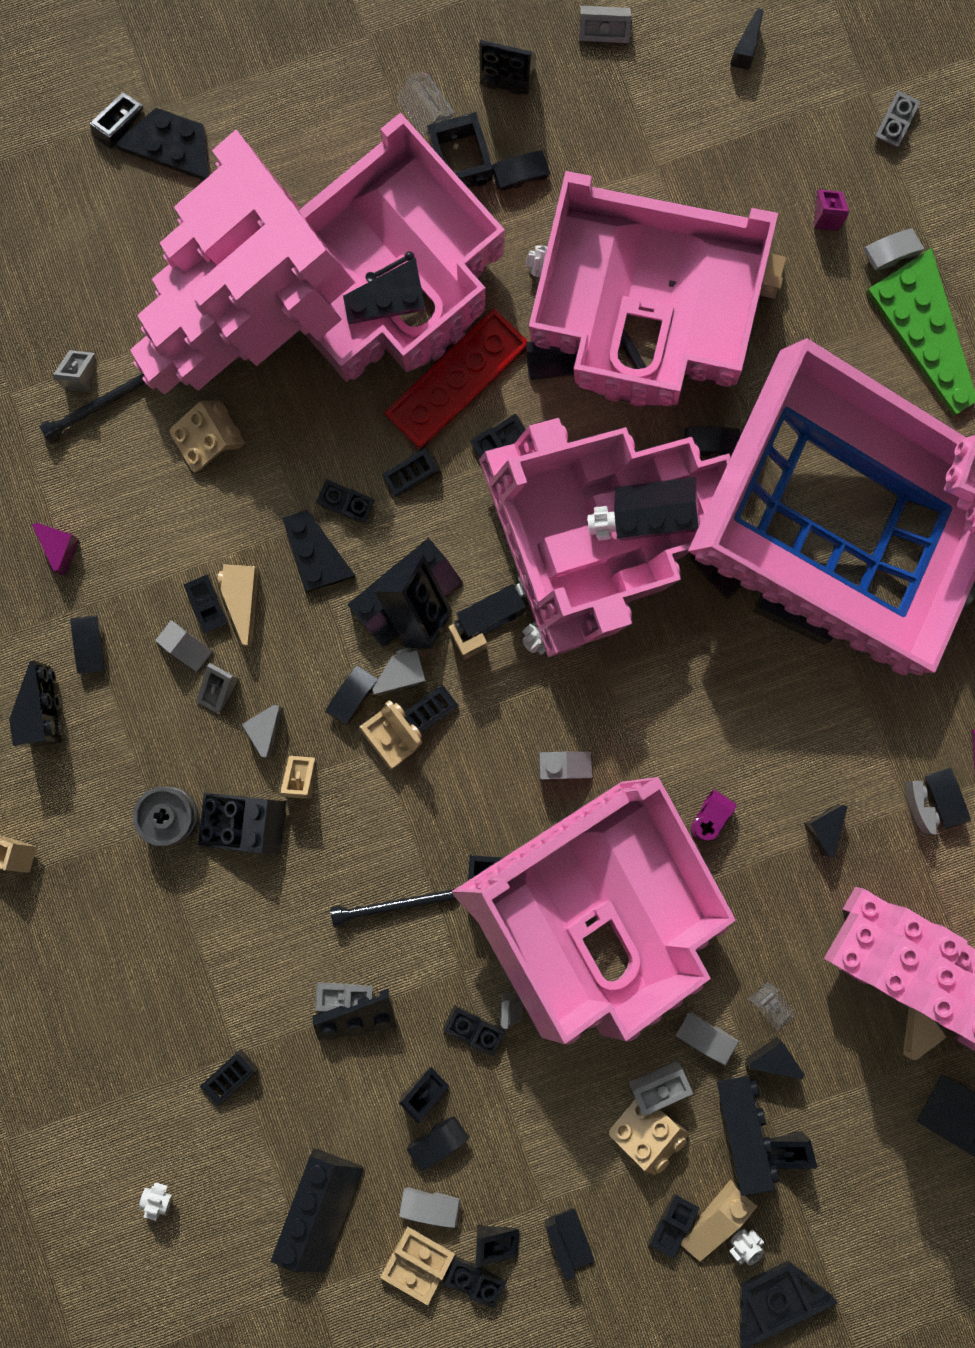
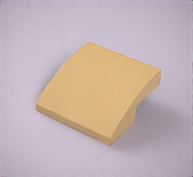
(417, 1265)

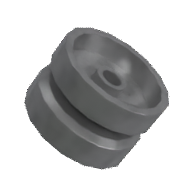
(150, 820)

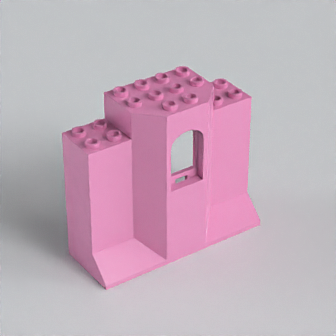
(393, 204)
(616, 258)
(628, 866)

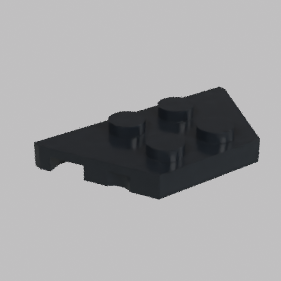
(169, 142)
(778, 1302)

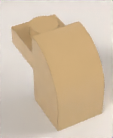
(772, 276)

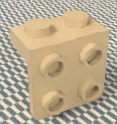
(205, 433)
(391, 735)
(648, 1138)

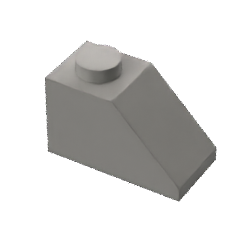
(400, 672)
(564, 765)

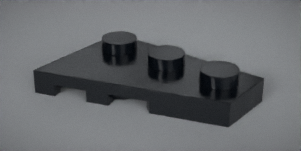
(387, 295)
(314, 553)
(355, 1020)

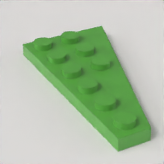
(920, 317)

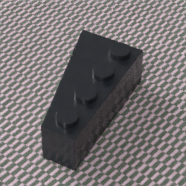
(747, 1135)

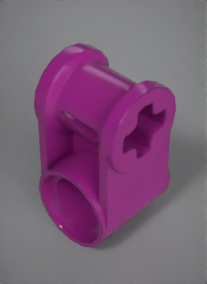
(715, 812)

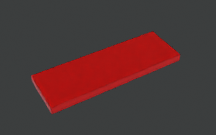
(456, 379)

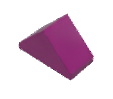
(830, 210)
(57, 546)

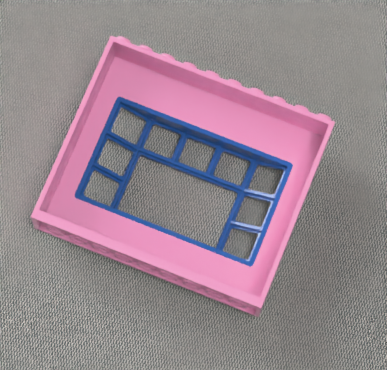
(887, 443)

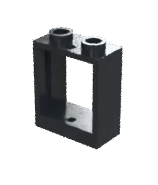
(459, 128)
(490, 613)

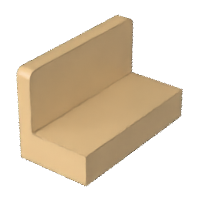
(469, 647)

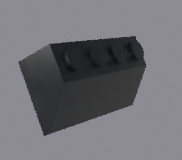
(370, 610)
(317, 1213)

